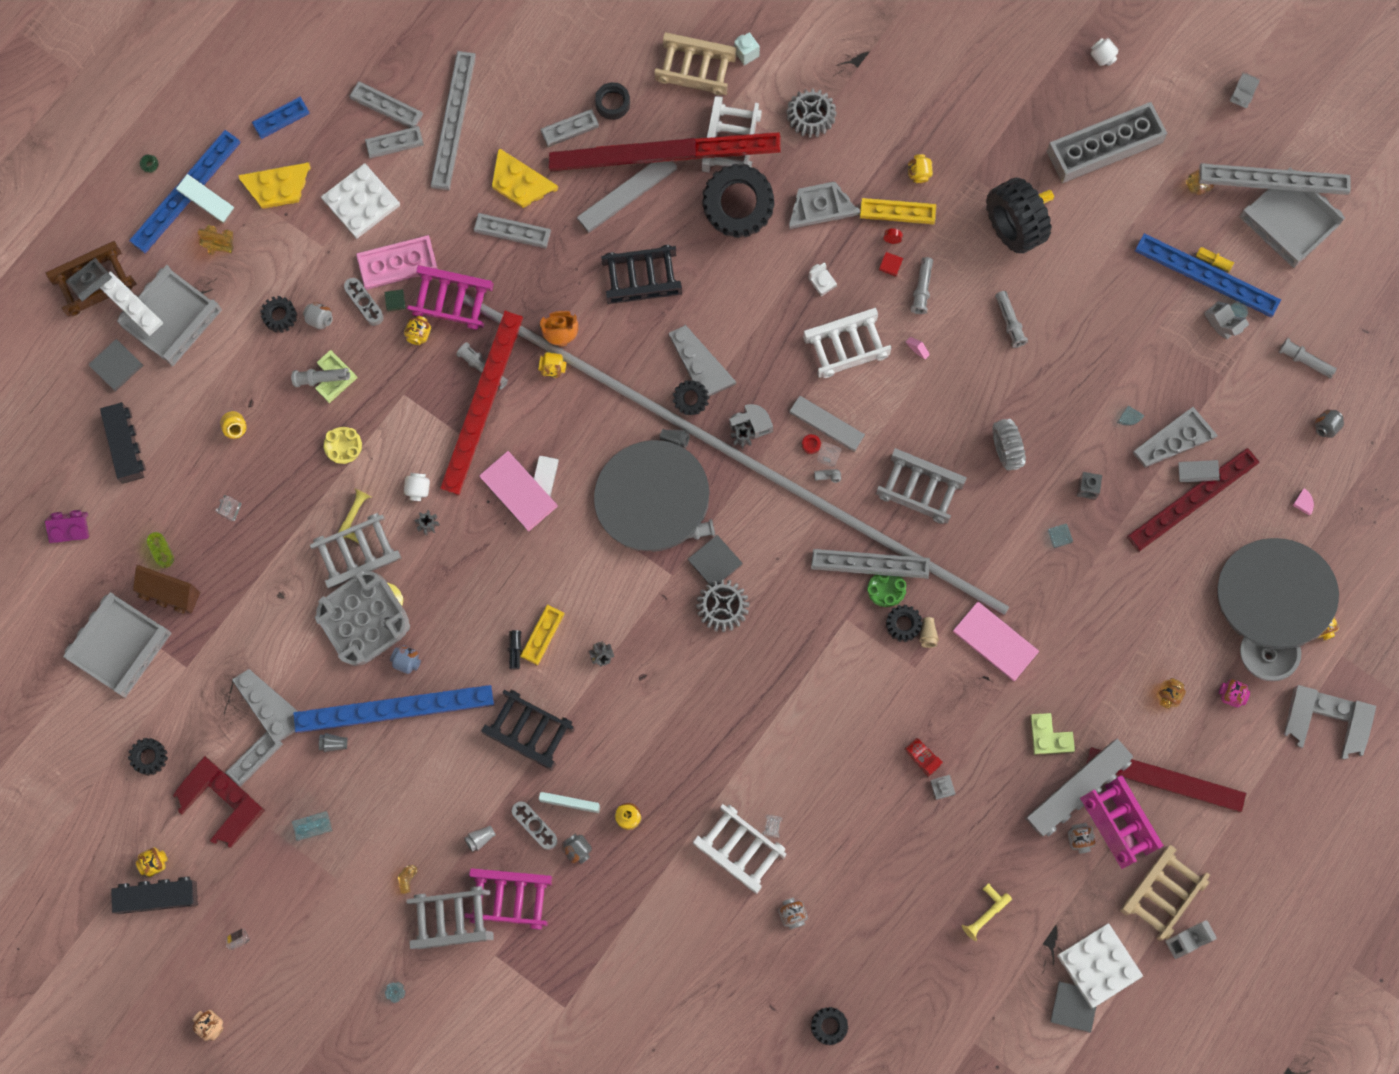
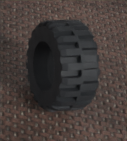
(712, 200)
(1018, 215)

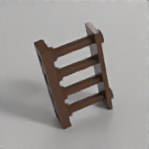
(63, 272)

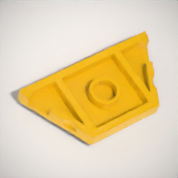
(519, 181)
(276, 185)

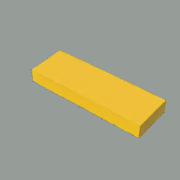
(542, 635)

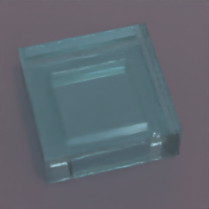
(1060, 535)

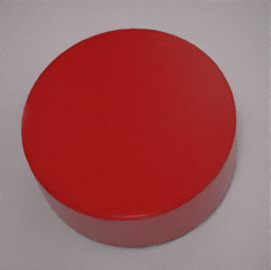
(893, 236)
(811, 444)

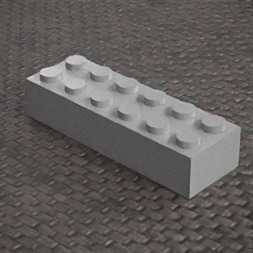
(1106, 142)

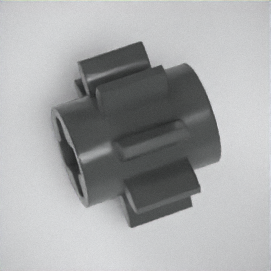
(742, 441)
(430, 526)
(601, 653)

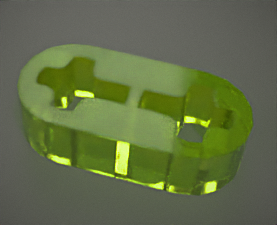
(156, 552)

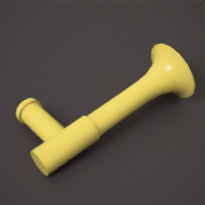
(360, 498)
(1000, 902)

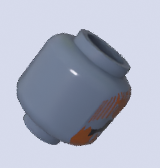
(405, 659)

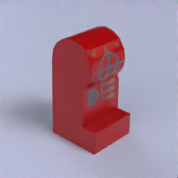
(923, 757)

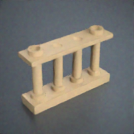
(690, 47)
(1144, 890)

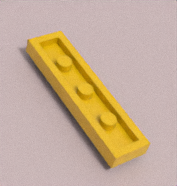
(898, 211)

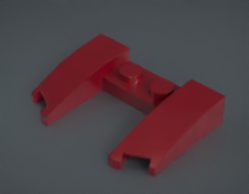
(245, 808)

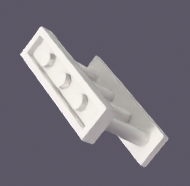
(717, 126)
(850, 325)
(736, 869)

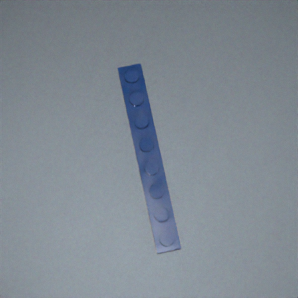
(175, 201)
(1208, 275)

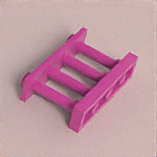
(445, 279)
(1133, 815)
(521, 879)

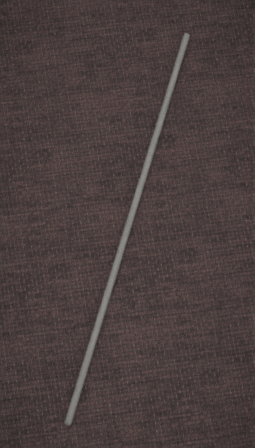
(744, 459)

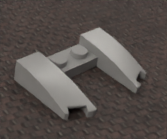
(1309, 701)

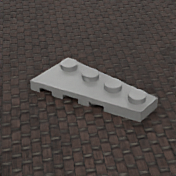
(700, 362)
(1180, 435)
(268, 706)

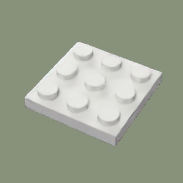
(360, 201)
(1100, 966)

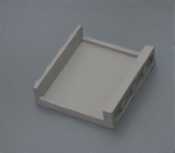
(1292, 221)
(180, 308)
(117, 644)

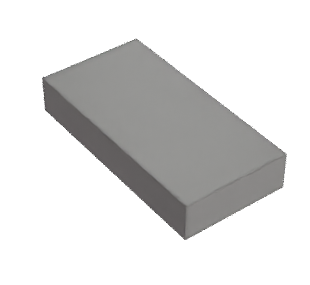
(1198, 471)

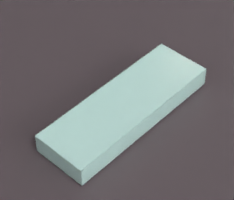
(205, 198)
(569, 802)

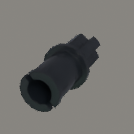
(514, 649)

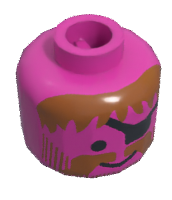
(1234, 693)

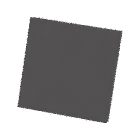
(88, 279)
(115, 365)
(715, 561)
(1072, 1009)

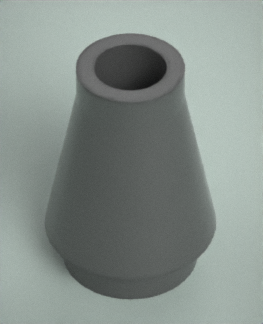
(677, 437)
(332, 742)

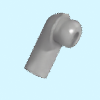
(833, 474)

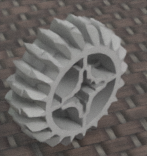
(810, 103)
(1008, 444)
(709, 616)

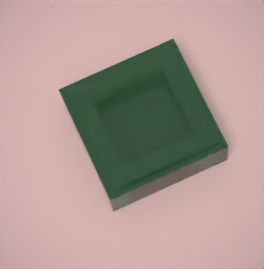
(395, 300)

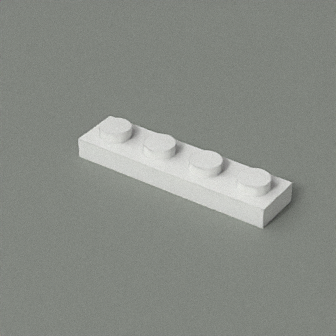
(131, 305)

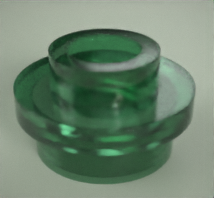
(147, 159)

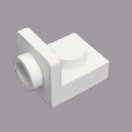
(821, 279)

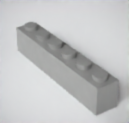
(1090, 777)

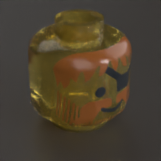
(1196, 187)
(1171, 693)

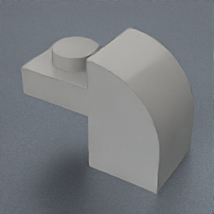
(1244, 90)
(1224, 321)
(755, 417)
(1191, 939)

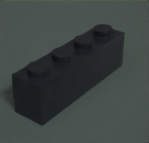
(122, 442)
(154, 896)

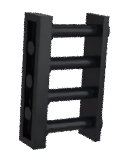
(634, 291)
(511, 740)

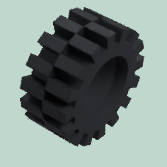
(274, 304)
(680, 394)
(903, 635)
(135, 756)
(838, 1016)

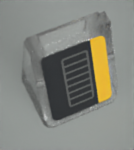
(237, 939)

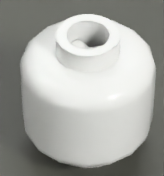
(1104, 52)
(416, 486)

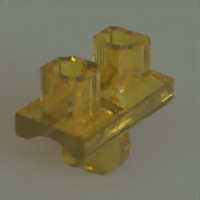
(214, 241)

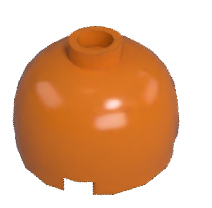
(559, 328)

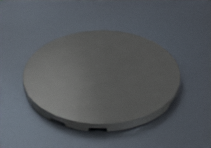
(651, 496)
(1278, 593)

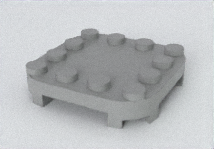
(362, 618)

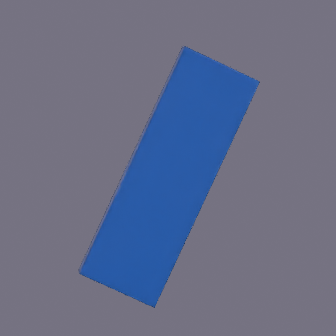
(280, 117)

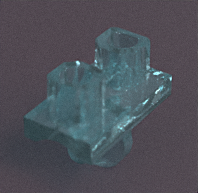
(312, 826)

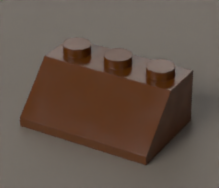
(165, 590)

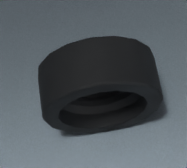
(612, 87)

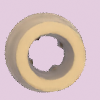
(928, 633)

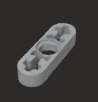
(363, 293)
(520, 818)

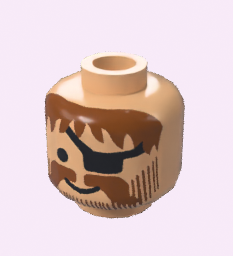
(207, 1025)

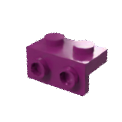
(67, 526)

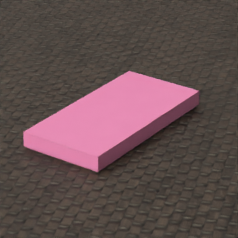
(395, 262)
(518, 491)
(996, 641)

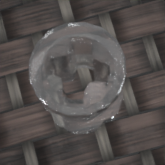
(772, 826)

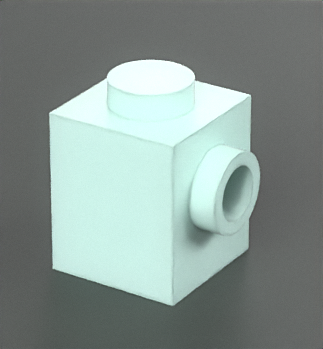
(747, 48)

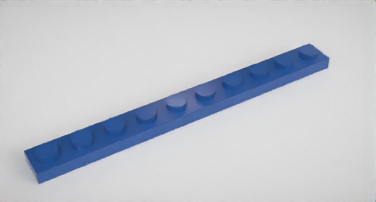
(393, 709)

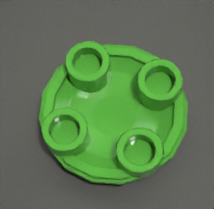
(886, 590)

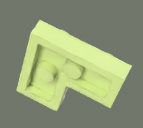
(332, 389)
(1045, 740)

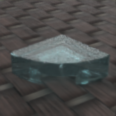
(1130, 417)

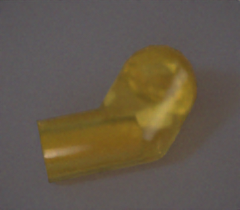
(405, 877)

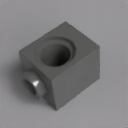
(1089, 485)

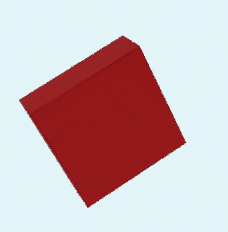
(891, 264)

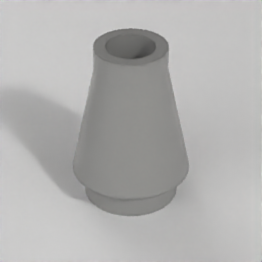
(479, 838)

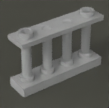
(935, 474)
(371, 562)
(461, 935)

